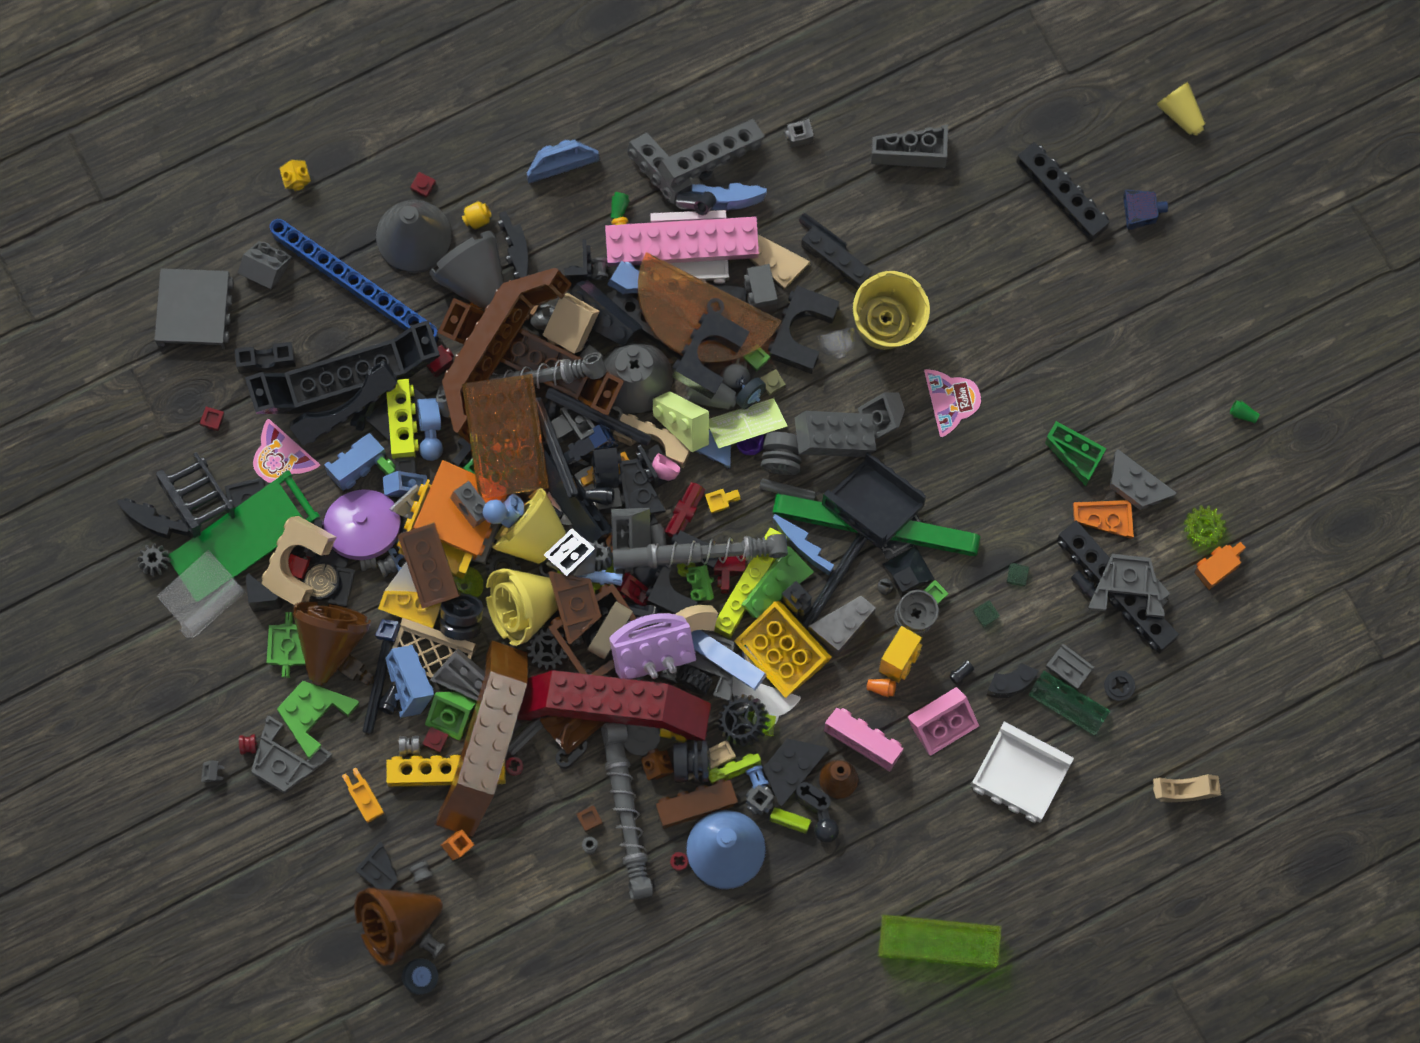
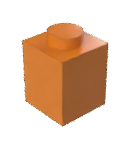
(457, 845)

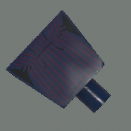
(1142, 208)

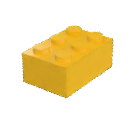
(900, 655)

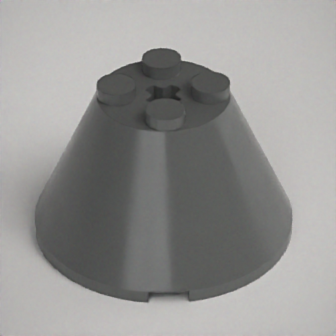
(644, 373)

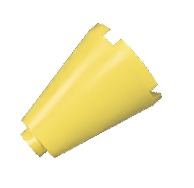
(1183, 109)

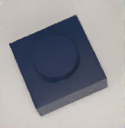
(388, 630)

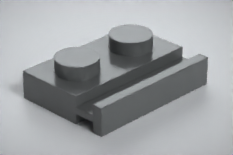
(1069, 666)

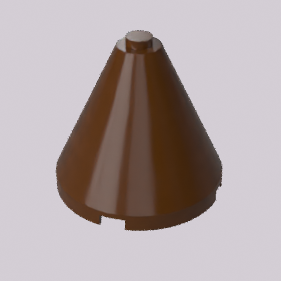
(327, 636)
(394, 921)

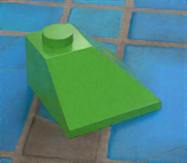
(451, 713)

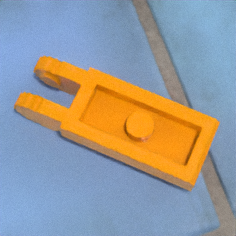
(363, 797)

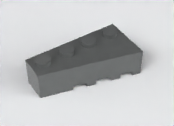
(912, 148)

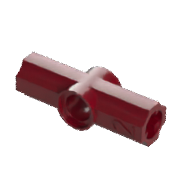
(685, 509)

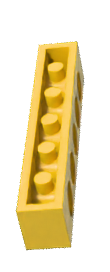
(416, 778)

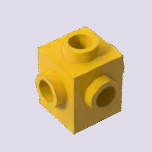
(295, 175)

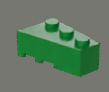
(1075, 451)

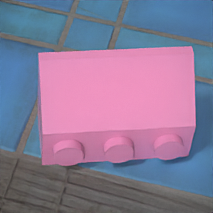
(943, 721)

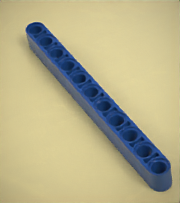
(344, 278)

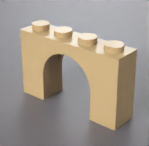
(278, 575)

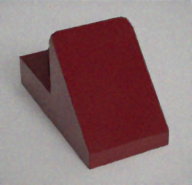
(633, 590)

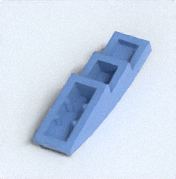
(797, 539)

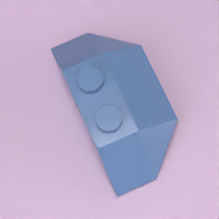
(560, 158)

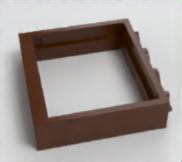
(557, 623)

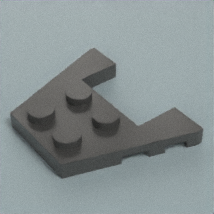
(1128, 576)
(724, 686)
(278, 765)

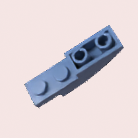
(734, 197)

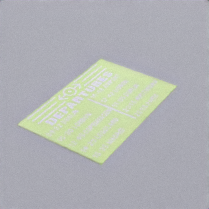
(746, 423)

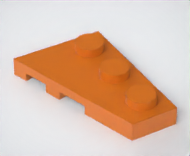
(1106, 516)

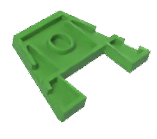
(306, 707)

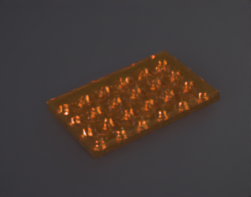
(505, 436)

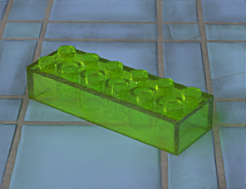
(939, 941)

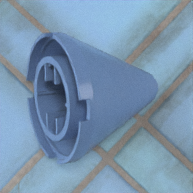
(725, 849)

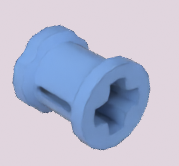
(752, 773)

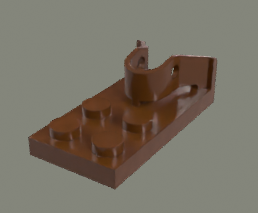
(428, 565)
(569, 731)

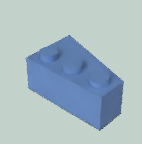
(355, 462)

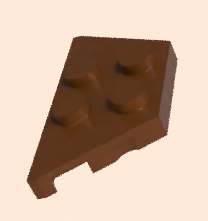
(575, 603)

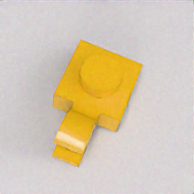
(719, 500)

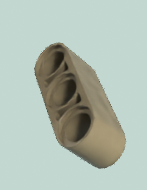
(615, 620)

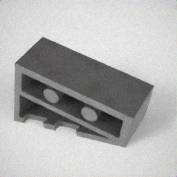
(843, 624)
(461, 675)

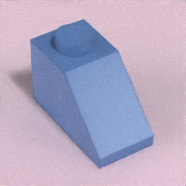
(401, 482)

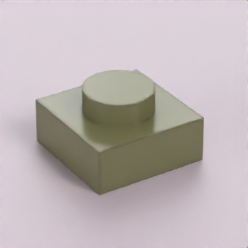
(773, 382)

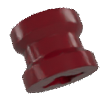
(247, 744)

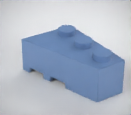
(410, 680)

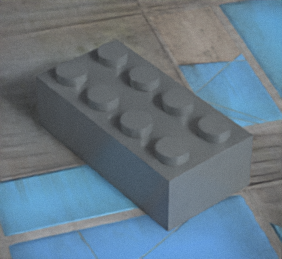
(835, 433)

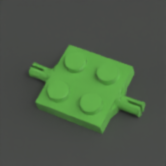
(284, 646)

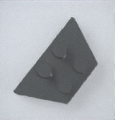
(1136, 483)

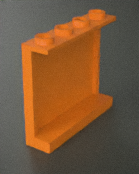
(449, 520)

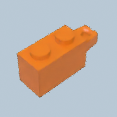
(1219, 565)

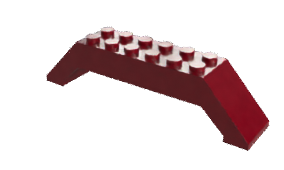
(615, 702)

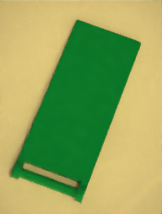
(250, 534)

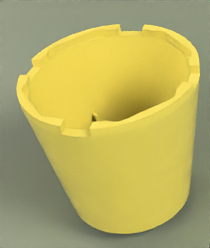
(898, 299)

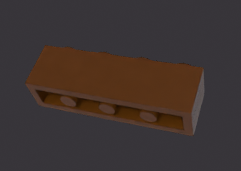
(696, 804)

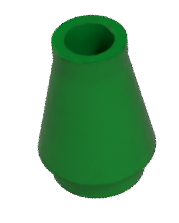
(619, 204)
(1242, 411)

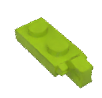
(734, 768)

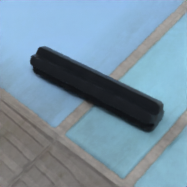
(809, 222)

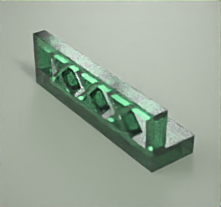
(1068, 704)

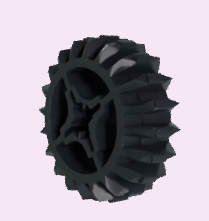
(748, 714)

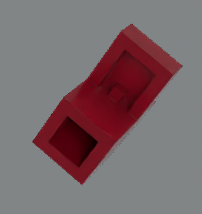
(730, 567)

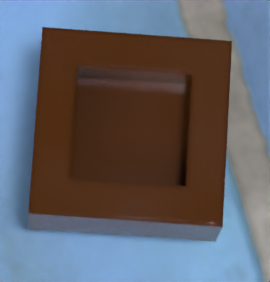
(589, 818)

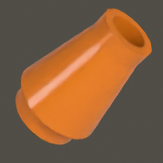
(884, 687)

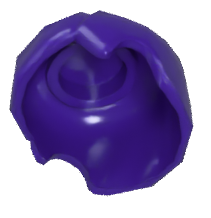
(752, 445)

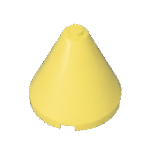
(519, 603)

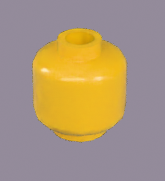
(476, 215)

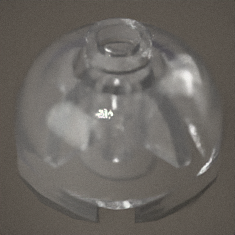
(838, 342)

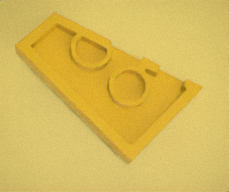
(407, 605)

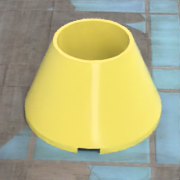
(533, 532)

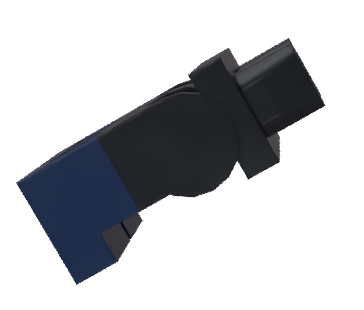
(582, 450)

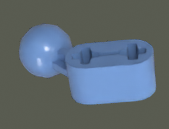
(429, 421)
(505, 512)

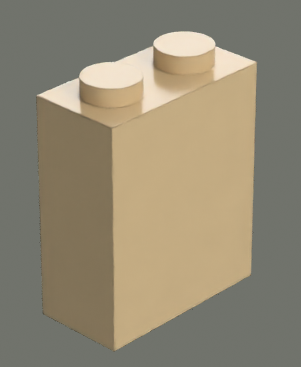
(570, 323)

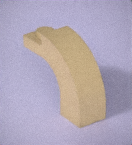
(700, 617)
(1186, 789)

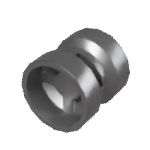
(409, 745)

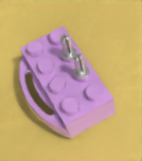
(652, 647)

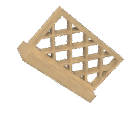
(432, 635)

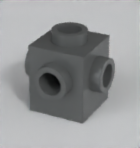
(759, 793)

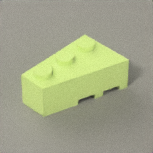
(683, 419)

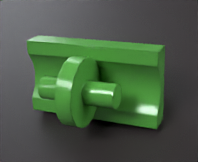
(701, 583)

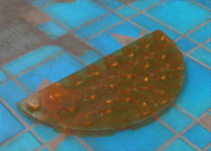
(676, 300)

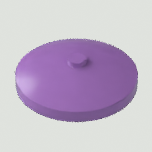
(362, 524)

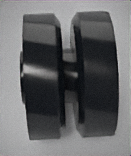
(461, 617)

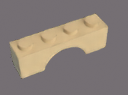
(673, 447)

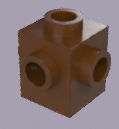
(657, 764)

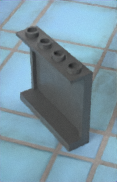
(193, 307)

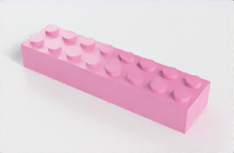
(683, 241)

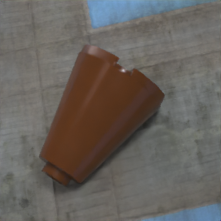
(838, 779)

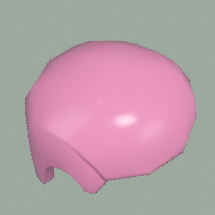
(665, 468)

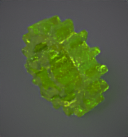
(1211, 530)

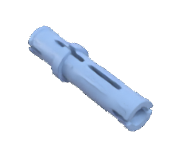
(604, 577)

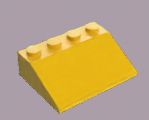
(783, 648)

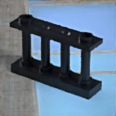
(185, 509)

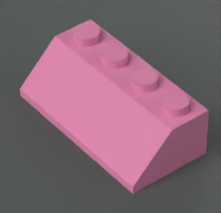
(863, 739)

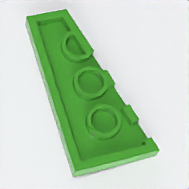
(775, 582)

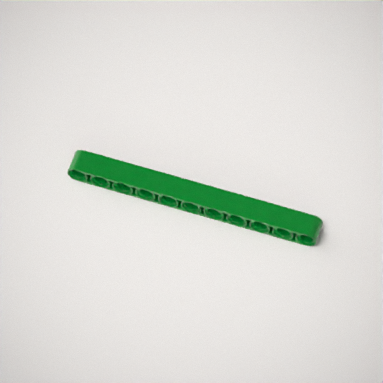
(912, 533)

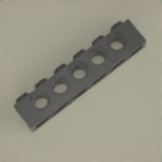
(747, 131)

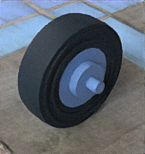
(750, 393)
(419, 976)

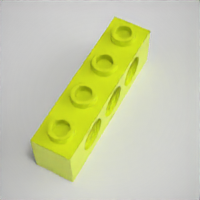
(399, 447)

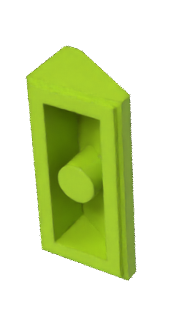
(790, 820)

